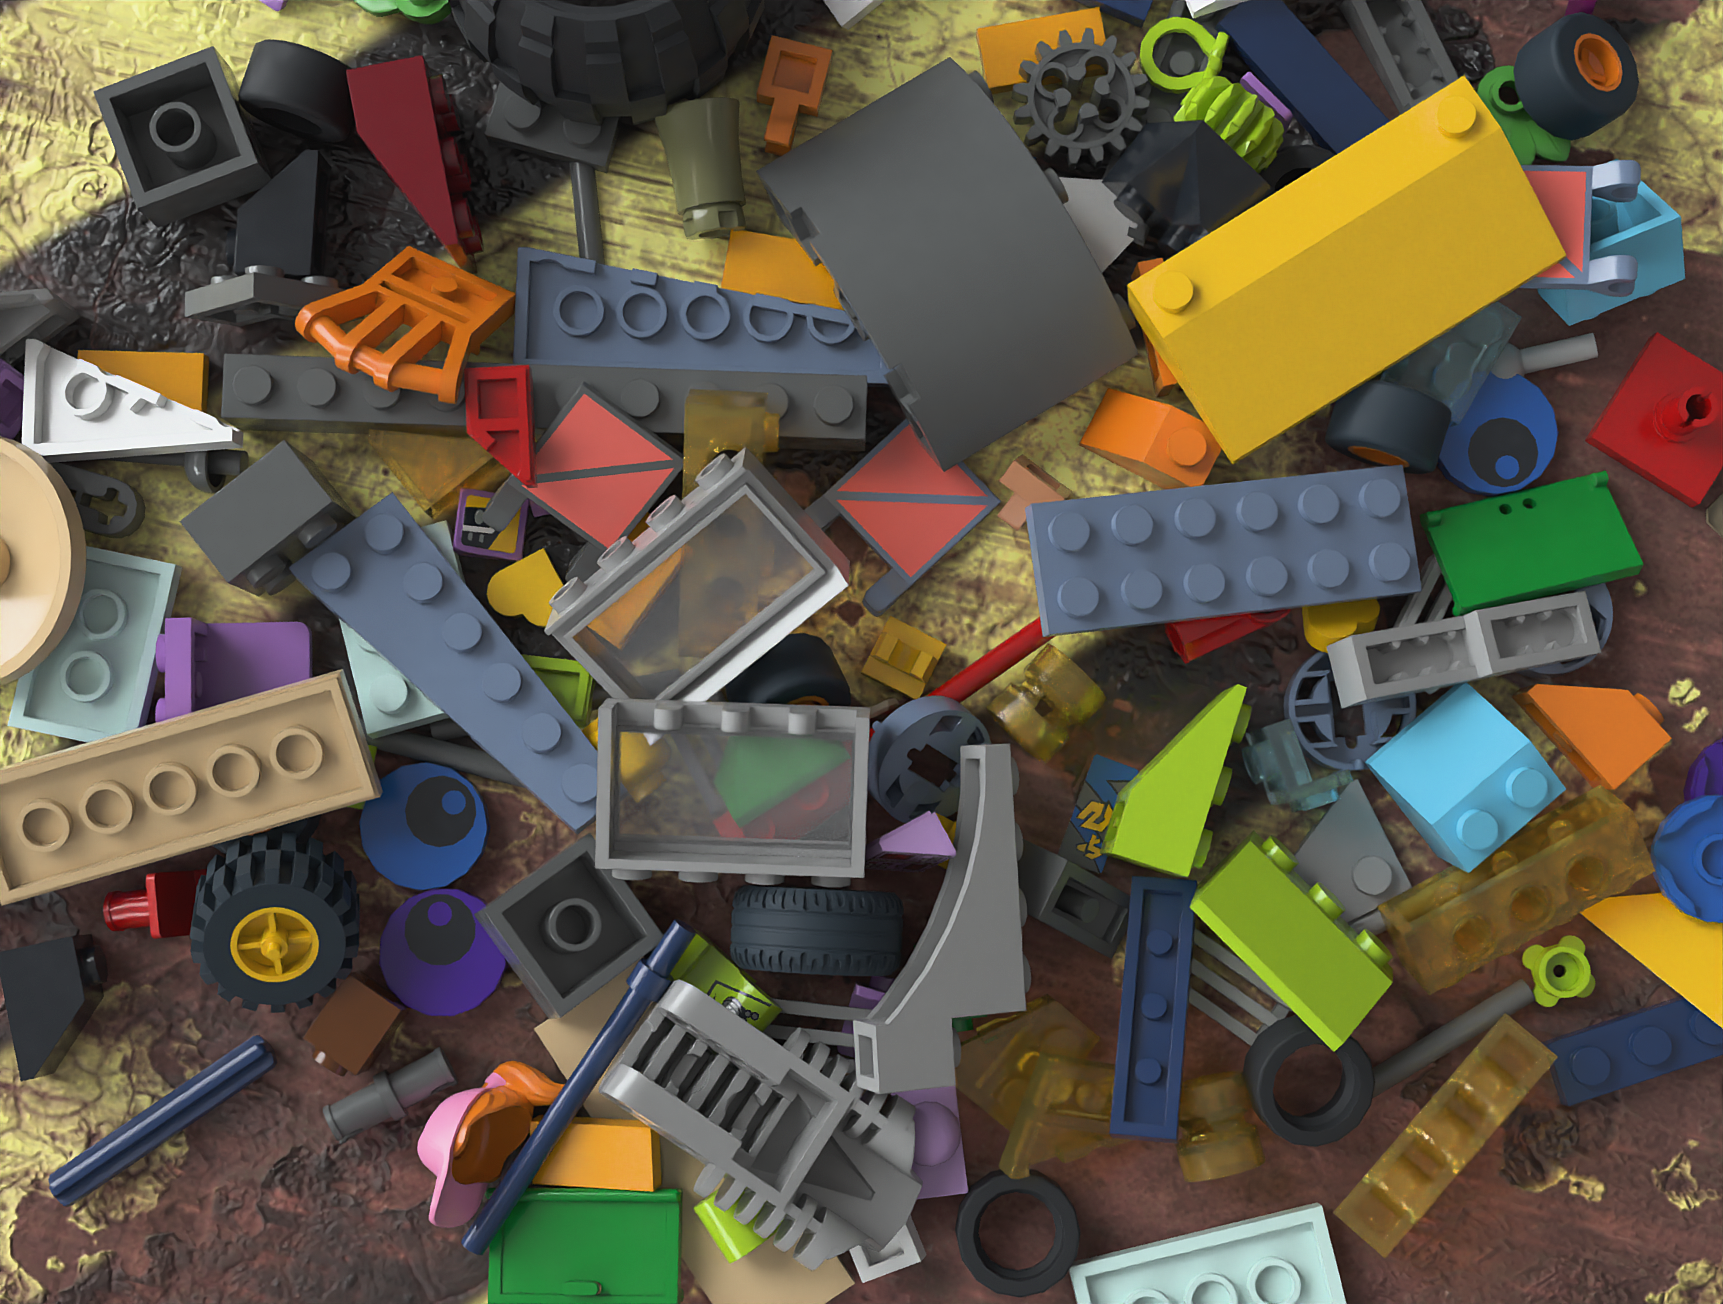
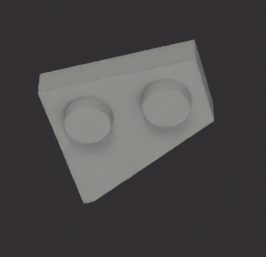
(1351, 855)

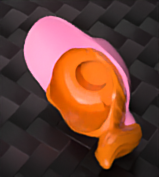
(475, 1135)

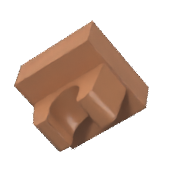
(1029, 486)

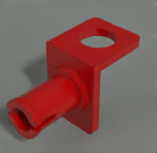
(163, 905)

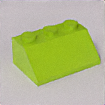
(1294, 937)

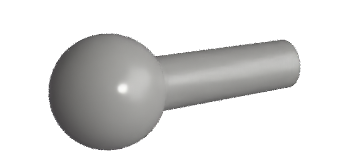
(1544, 356)

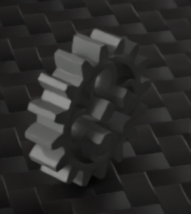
(1113, 90)

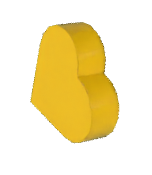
(526, 588)
(1337, 621)

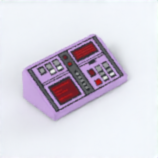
(911, 846)

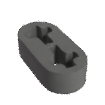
(91, 484)

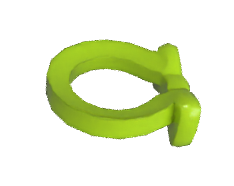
(1210, 46)

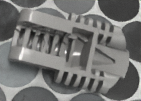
(770, 1126)

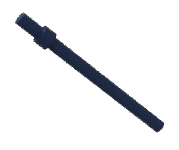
(647, 985)

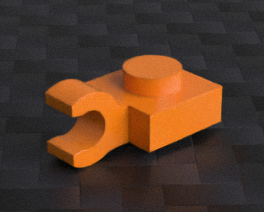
(792, 84)

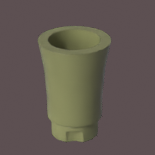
(705, 165)

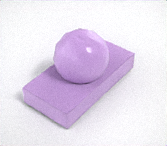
(938, 1142)

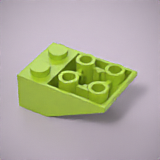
(1166, 805)

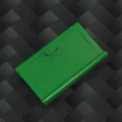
(1511, 554)
(573, 1237)

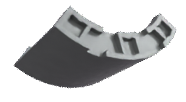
(953, 260)

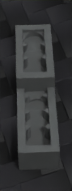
(1401, 48)

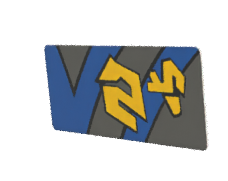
(1093, 812)

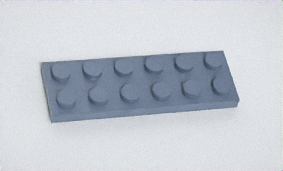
(1222, 550)

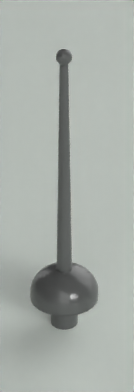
(203, 468)

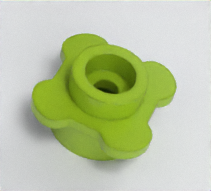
(1577, 973)

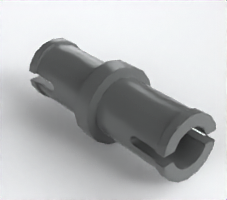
(390, 1095)

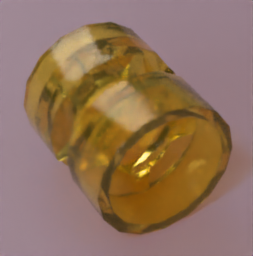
(1062, 687)
(1214, 1128)

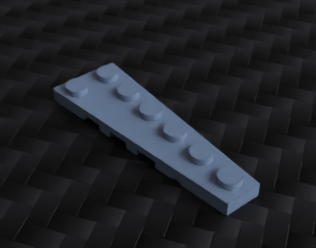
(620, 317)
(429, 626)

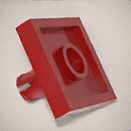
(1666, 421)

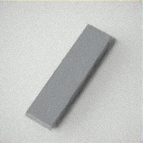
(1462, 648)

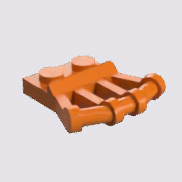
(417, 292)

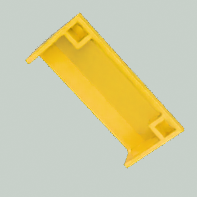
(1346, 270)

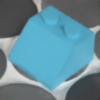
(1637, 228)
(1465, 777)

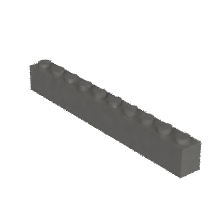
(321, 398)

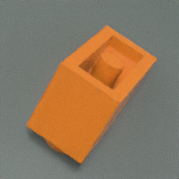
(1152, 440)
(1596, 729)

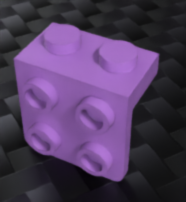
(227, 661)

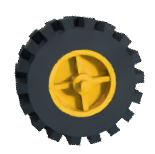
(275, 922)

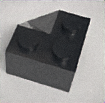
(1183, 183)

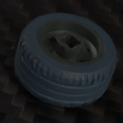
(816, 930)

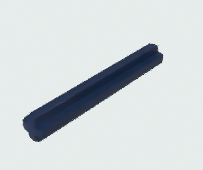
(162, 1121)

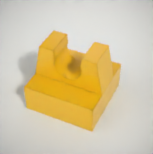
(903, 658)

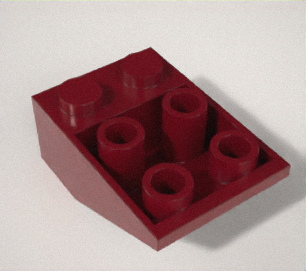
(408, 129)

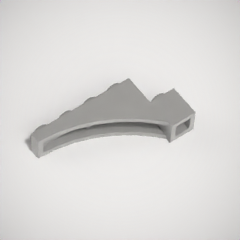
(970, 948)

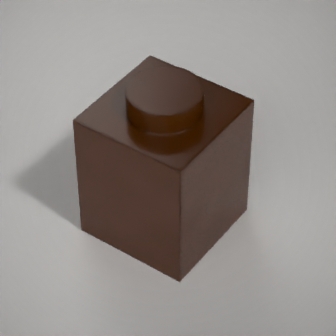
(355, 1025)

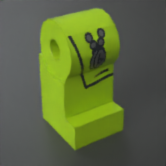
(720, 978)

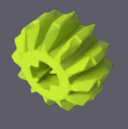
(1236, 118)

